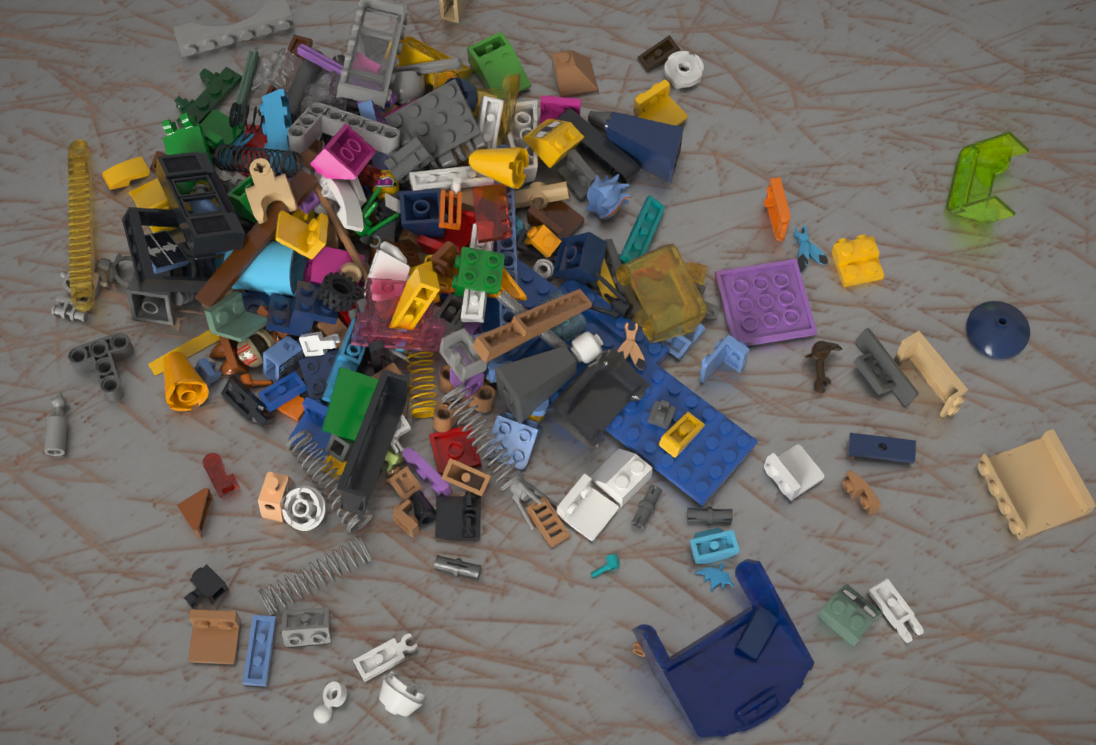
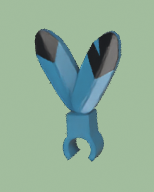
(242, 140)
(806, 249)

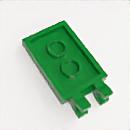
(185, 140)

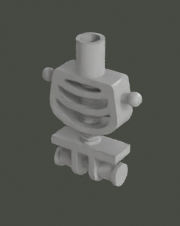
(66, 311)

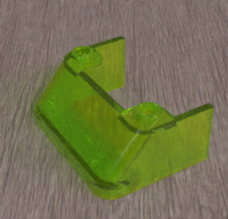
(975, 176)

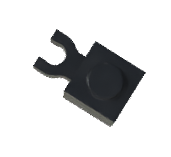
(206, 585)

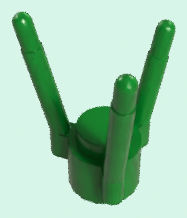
(367, 210)

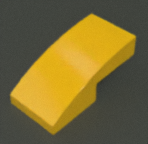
(122, 173)

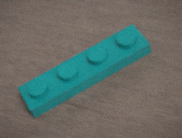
(643, 229)

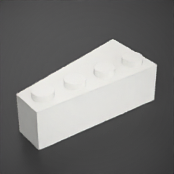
(524, 122)

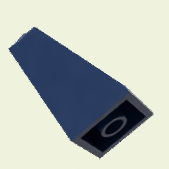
(648, 142)

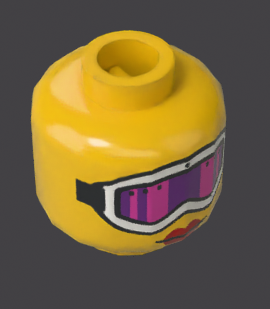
(387, 183)

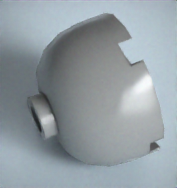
(408, 87)

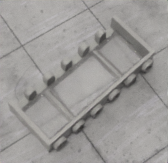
(373, 51)

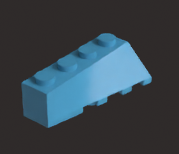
(277, 122)

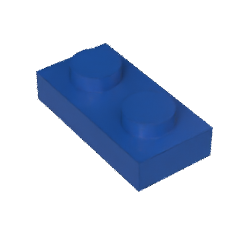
(282, 391)

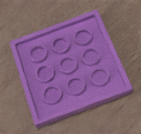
(765, 302)

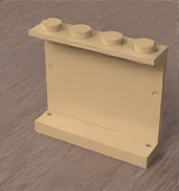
(1036, 485)

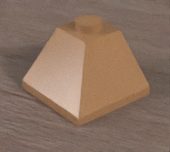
(573, 74)

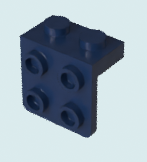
(316, 372)

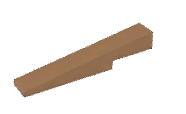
(530, 324)

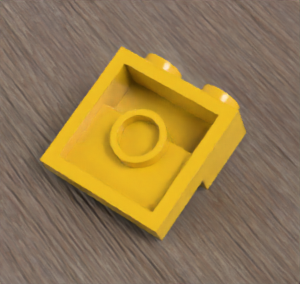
(857, 260)

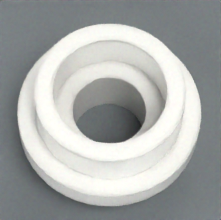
(545, 274)

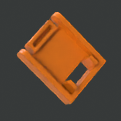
(777, 208)

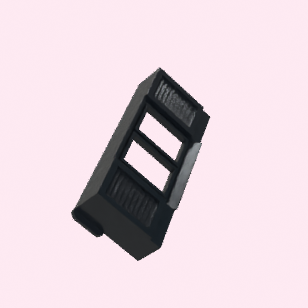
(206, 231)

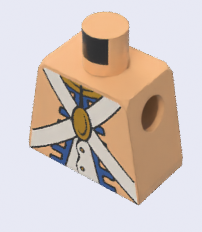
(274, 493)

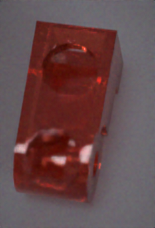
(216, 471)

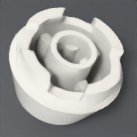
(304, 508)
(400, 695)

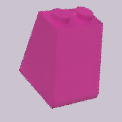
(327, 261)

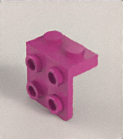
(553, 106)

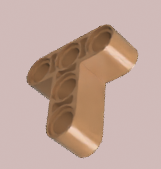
(483, 397)

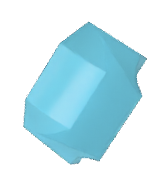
(713, 545)

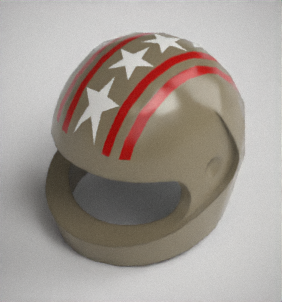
(251, 350)

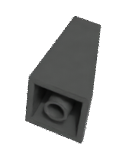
(151, 305)
(534, 380)

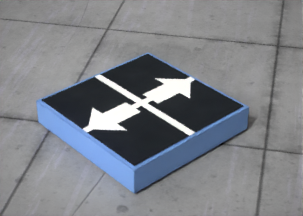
(164, 252)

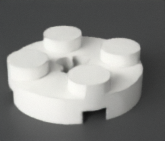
(683, 79)

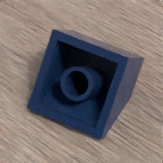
(421, 212)
(579, 258)

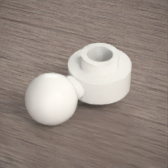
(333, 696)

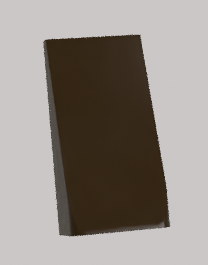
(658, 54)

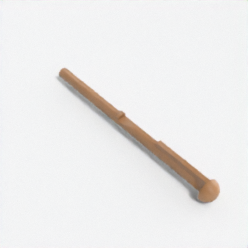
(342, 232)

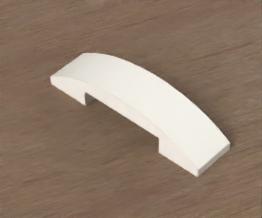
(350, 211)

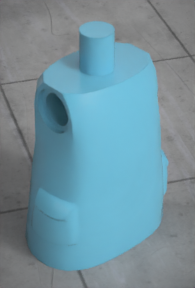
(272, 271)

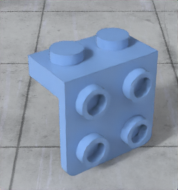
(730, 351)
(516, 437)

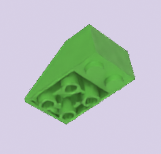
(494, 60)

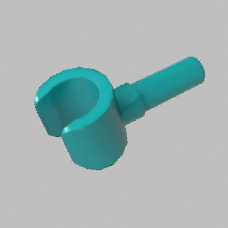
(612, 564)

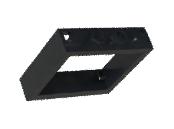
(147, 281)

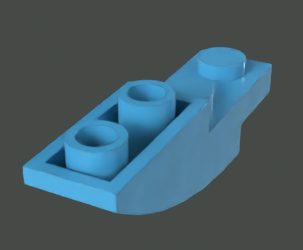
(348, 357)

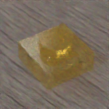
(697, 271)

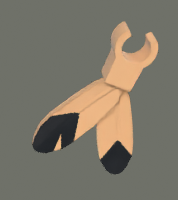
(630, 347)

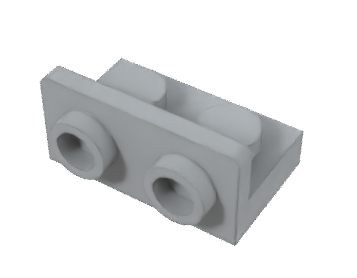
(306, 627)

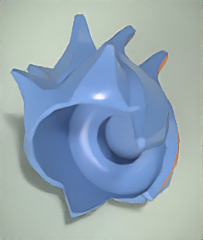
(606, 196)

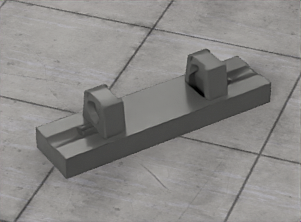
(613, 262)

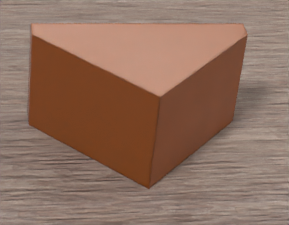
(196, 510)

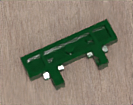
(217, 90)

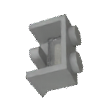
(460, 355)

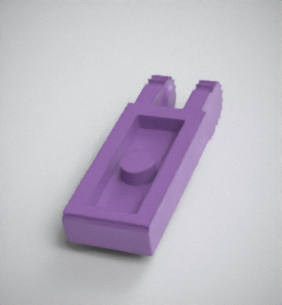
(425, 471)

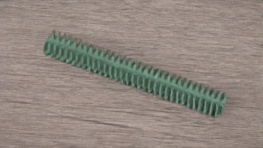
(246, 82)

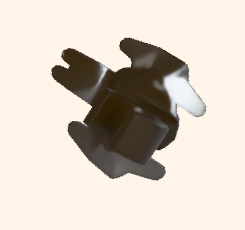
(820, 352)

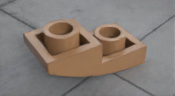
(858, 487)

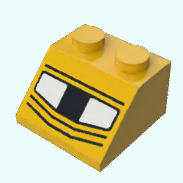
(553, 140)

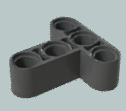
(101, 362)

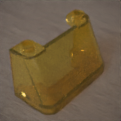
(665, 293)

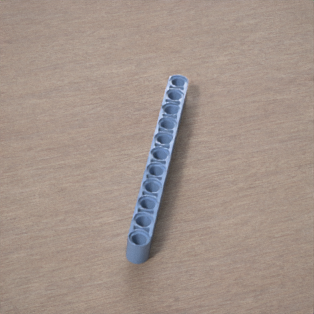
(510, 255)

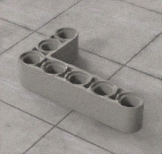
(329, 120)

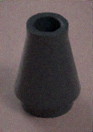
(423, 510)

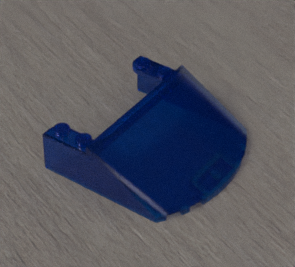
(719, 684)

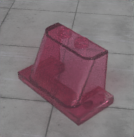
(380, 305)

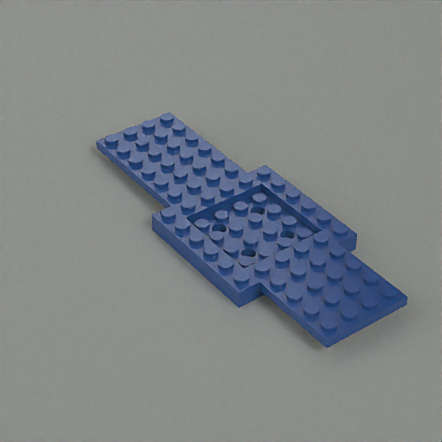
(712, 452)

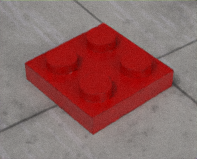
(456, 446)

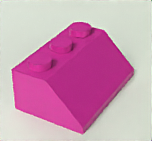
(343, 155)

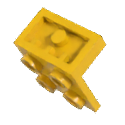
(300, 236)

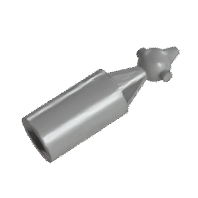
(56, 428)

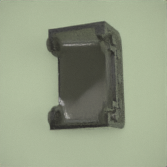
(597, 397)

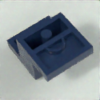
(298, 313)

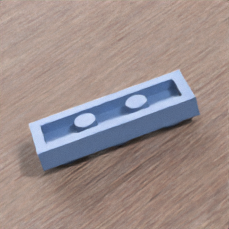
(259, 650)

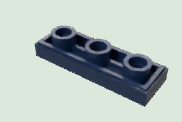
(894, 448)

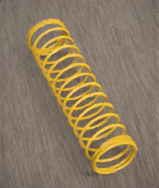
(421, 414)

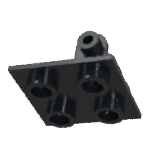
(458, 517)

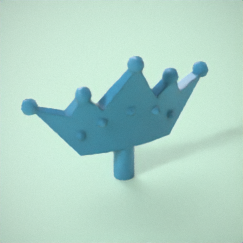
(716, 576)

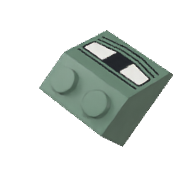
(849, 614)

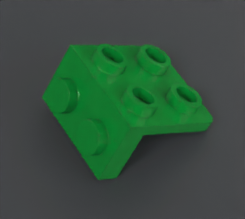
(218, 131)
(478, 271)

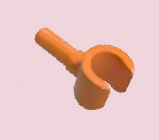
(247, 380)

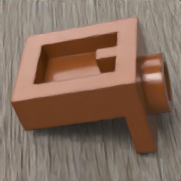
(445, 259)

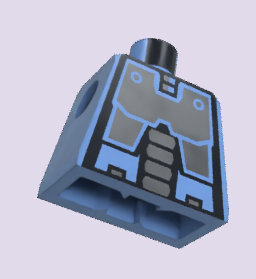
(282, 359)

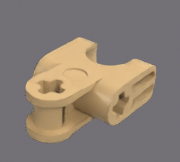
(268, 189)

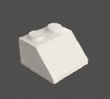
(622, 476)

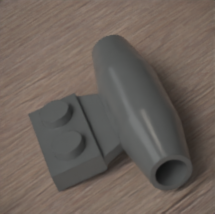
(306, 74)

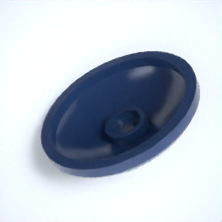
(994, 338)

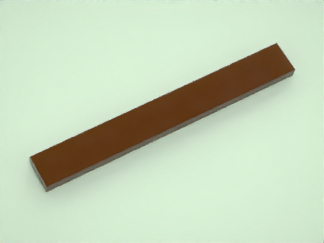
(253, 245)

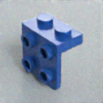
(313, 421)

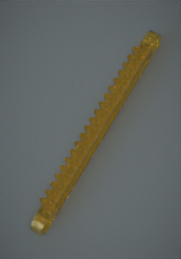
(80, 226)

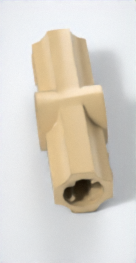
(540, 194)

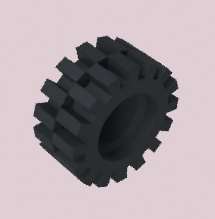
(343, 300)

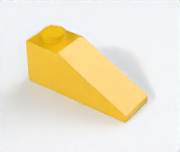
(415, 299)

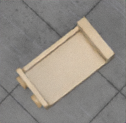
(934, 371)

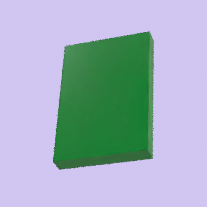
(348, 403)

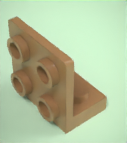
(214, 636)

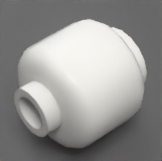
(587, 347)

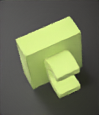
(393, 459)

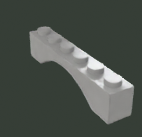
(198, 38)

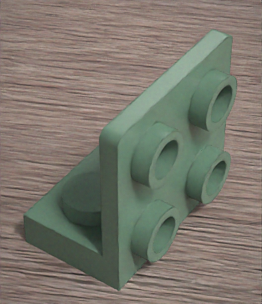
(230, 319)

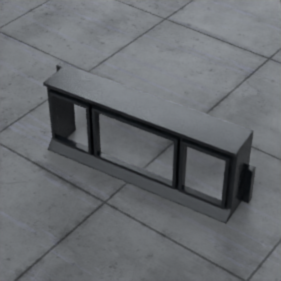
(384, 419)

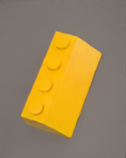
(417, 52)

